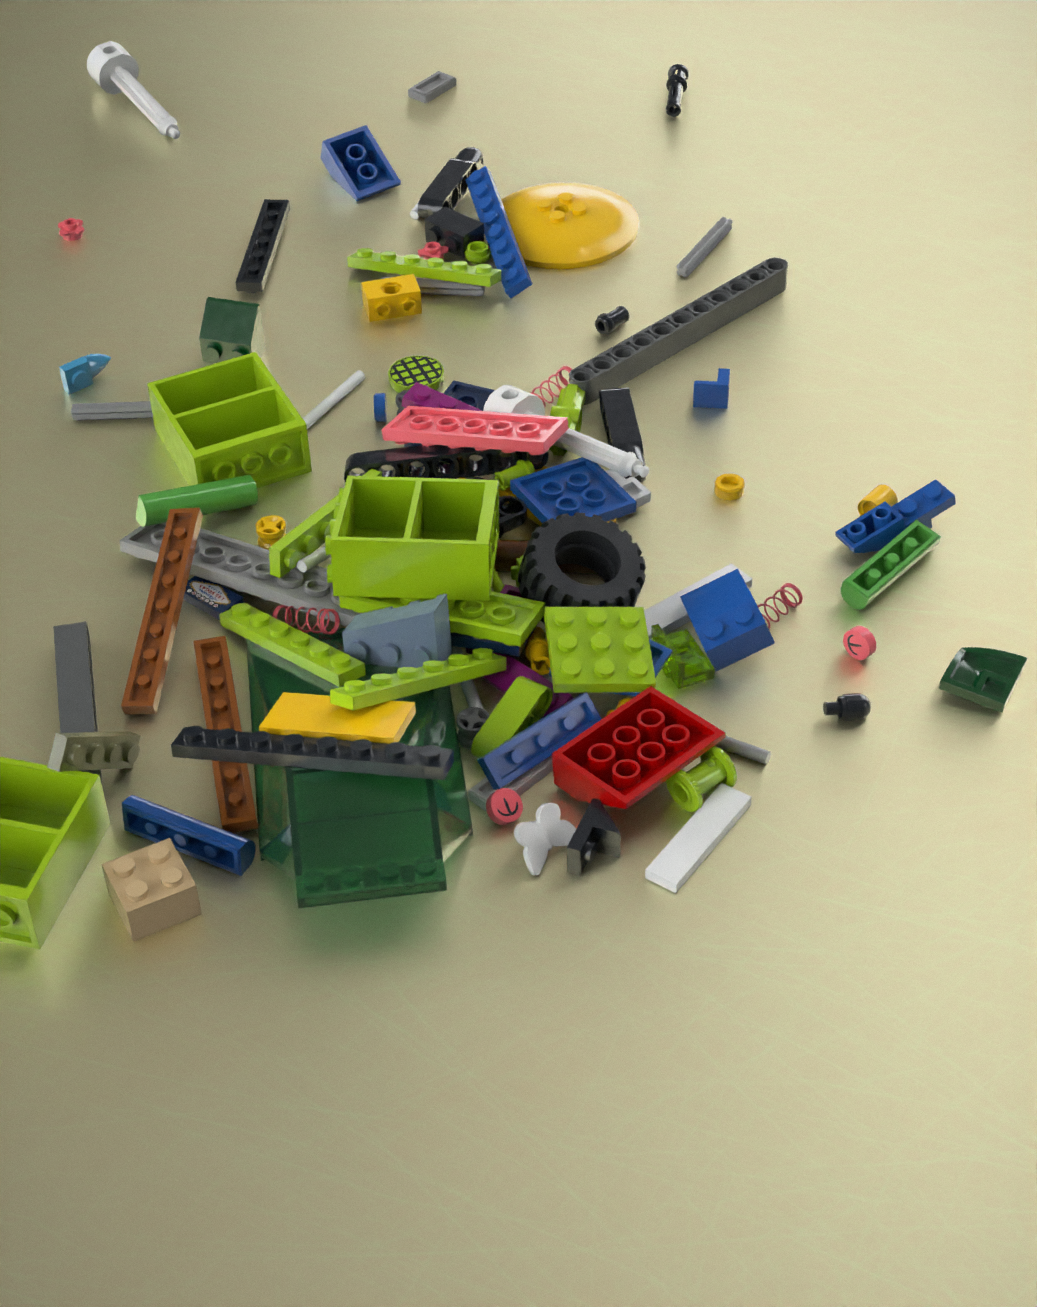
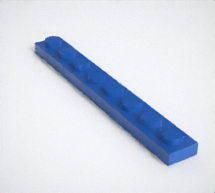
(498, 232)

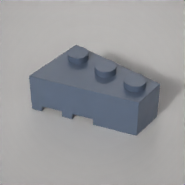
(401, 634)

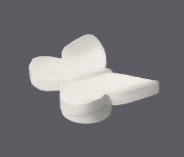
(543, 834)

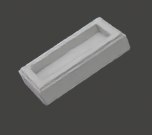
(432, 87)

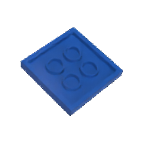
(571, 489)

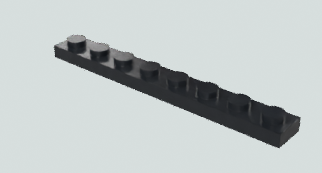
(313, 753)

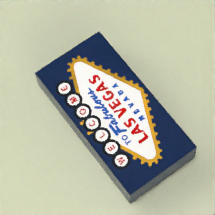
(210, 596)

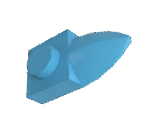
(80, 372)

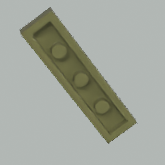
(94, 751)

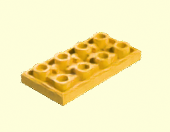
(318, 718)

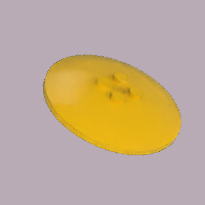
(570, 224)

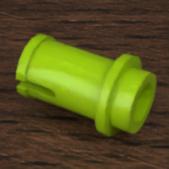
(521, 469)

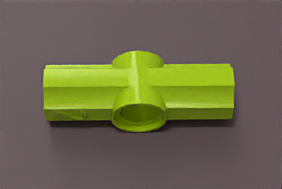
(569, 405)

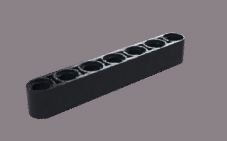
(430, 457)

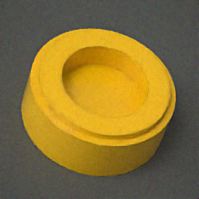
(729, 487)

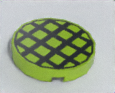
(414, 369)

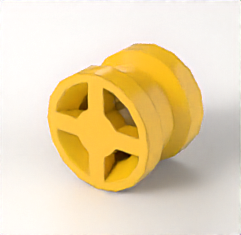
(270, 530)

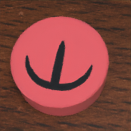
(859, 642)
(504, 806)

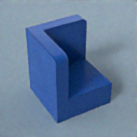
(712, 393)

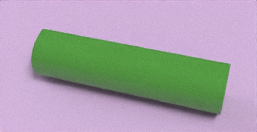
(209, 497)
(888, 565)

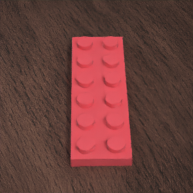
(475, 429)

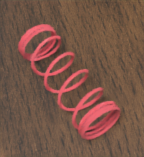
(563, 380)
(785, 600)
(322, 628)

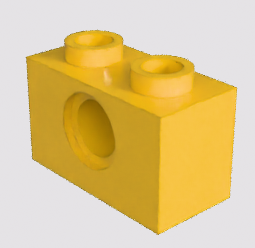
(391, 297)

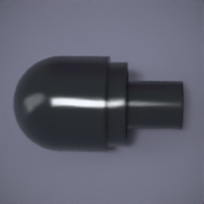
(849, 707)

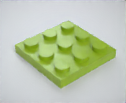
(599, 649)

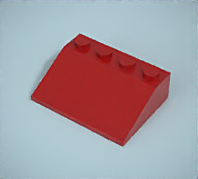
(632, 750)

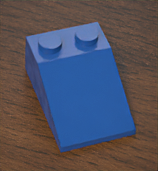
(358, 163)
(727, 620)

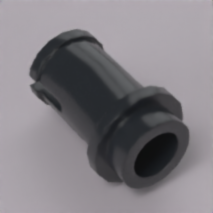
(607, 322)

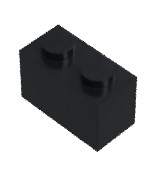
(453, 230)

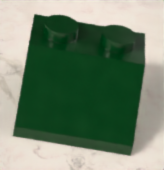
(230, 330)

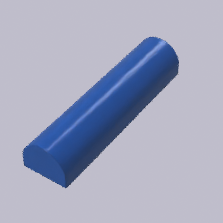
(188, 835)

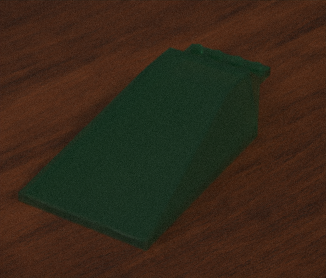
(352, 831)

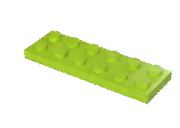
(500, 619)

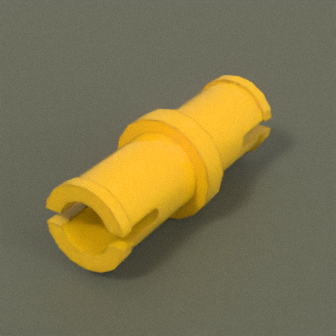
(537, 652)

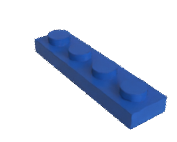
(538, 741)

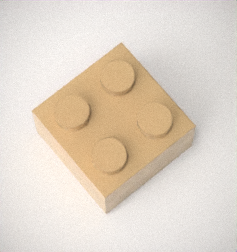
(151, 889)

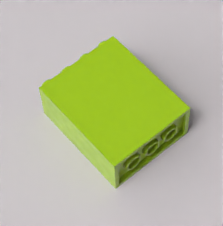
(230, 423)
(414, 538)
(46, 841)

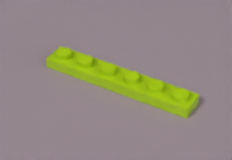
(432, 268)
(304, 538)
(292, 644)
(411, 680)

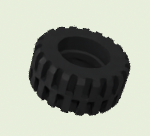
(586, 543)

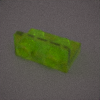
(687, 662)

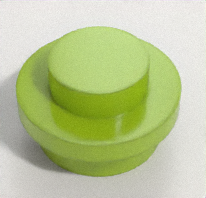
(477, 252)

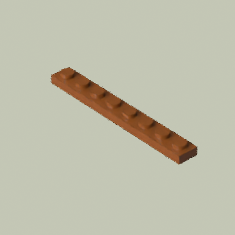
(162, 612)
(221, 712)

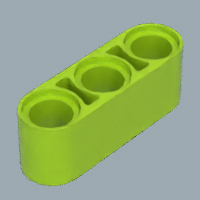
(517, 710)

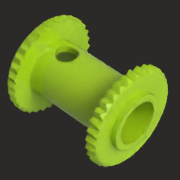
(689, 786)

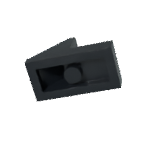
(593, 835)

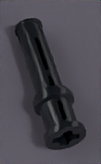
(676, 86)

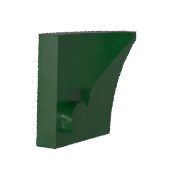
(983, 676)

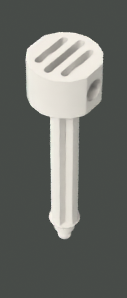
(117, 73)
(517, 401)

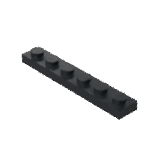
(262, 246)

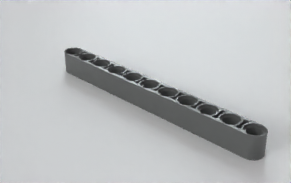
(680, 329)

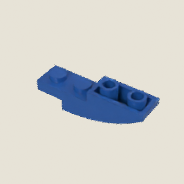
(885, 522)

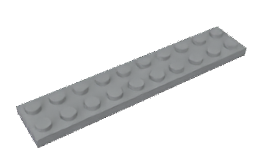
(245, 570)

